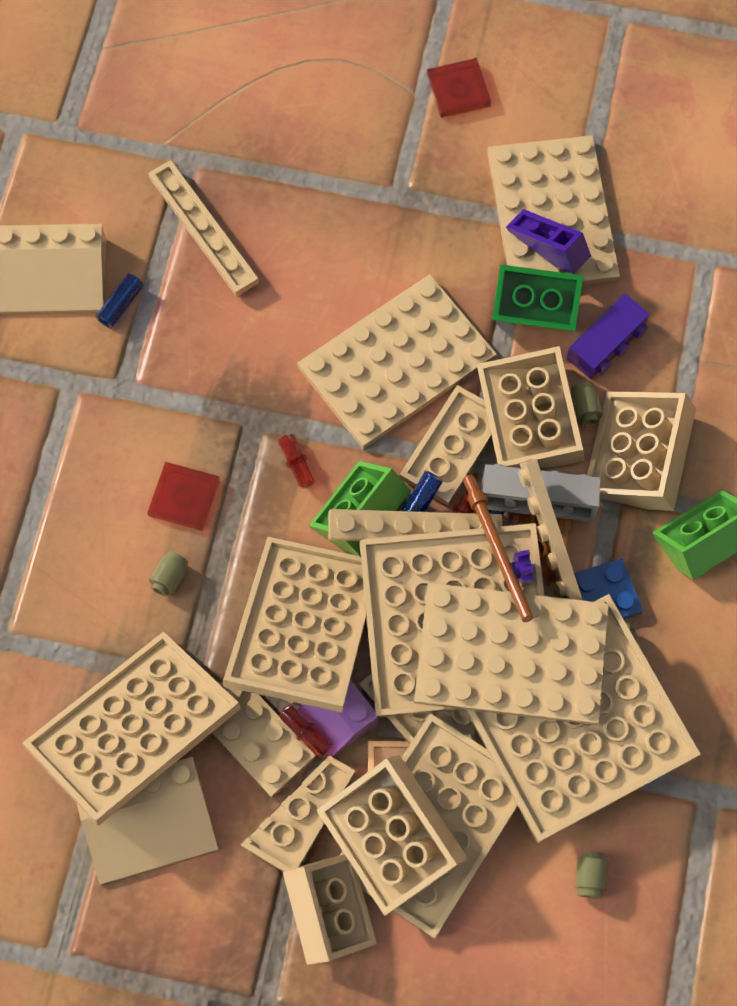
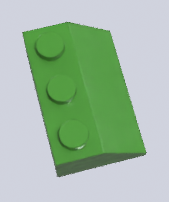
(364, 488)
(701, 535)

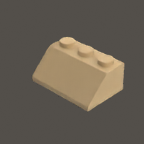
(329, 909)

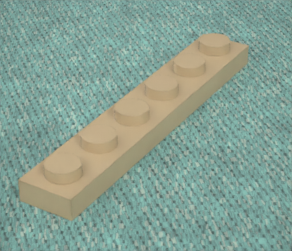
(203, 228)
(369, 524)
(548, 530)

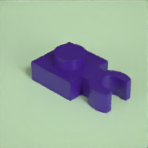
(523, 568)

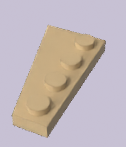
(295, 825)

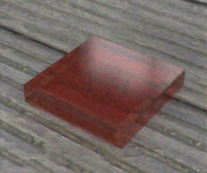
(458, 87)
(183, 496)

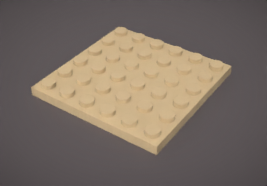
(396, 590)
(575, 769)

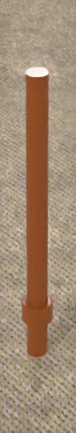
(479, 504)

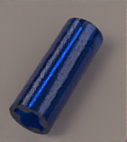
(119, 301)
(423, 493)

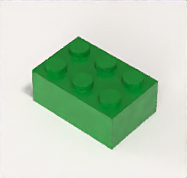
(537, 297)

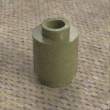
(586, 403)
(168, 574)
(591, 875)

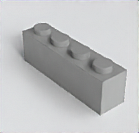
(570, 494)

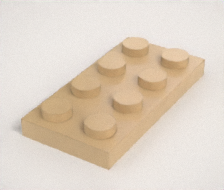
(451, 444)
(262, 743)

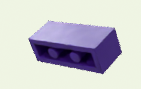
(608, 337)

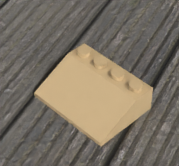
(52, 268)
(531, 409)
(642, 448)
(154, 828)
(391, 834)

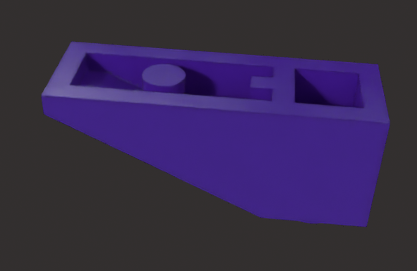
(551, 240)

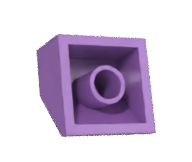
(344, 727)

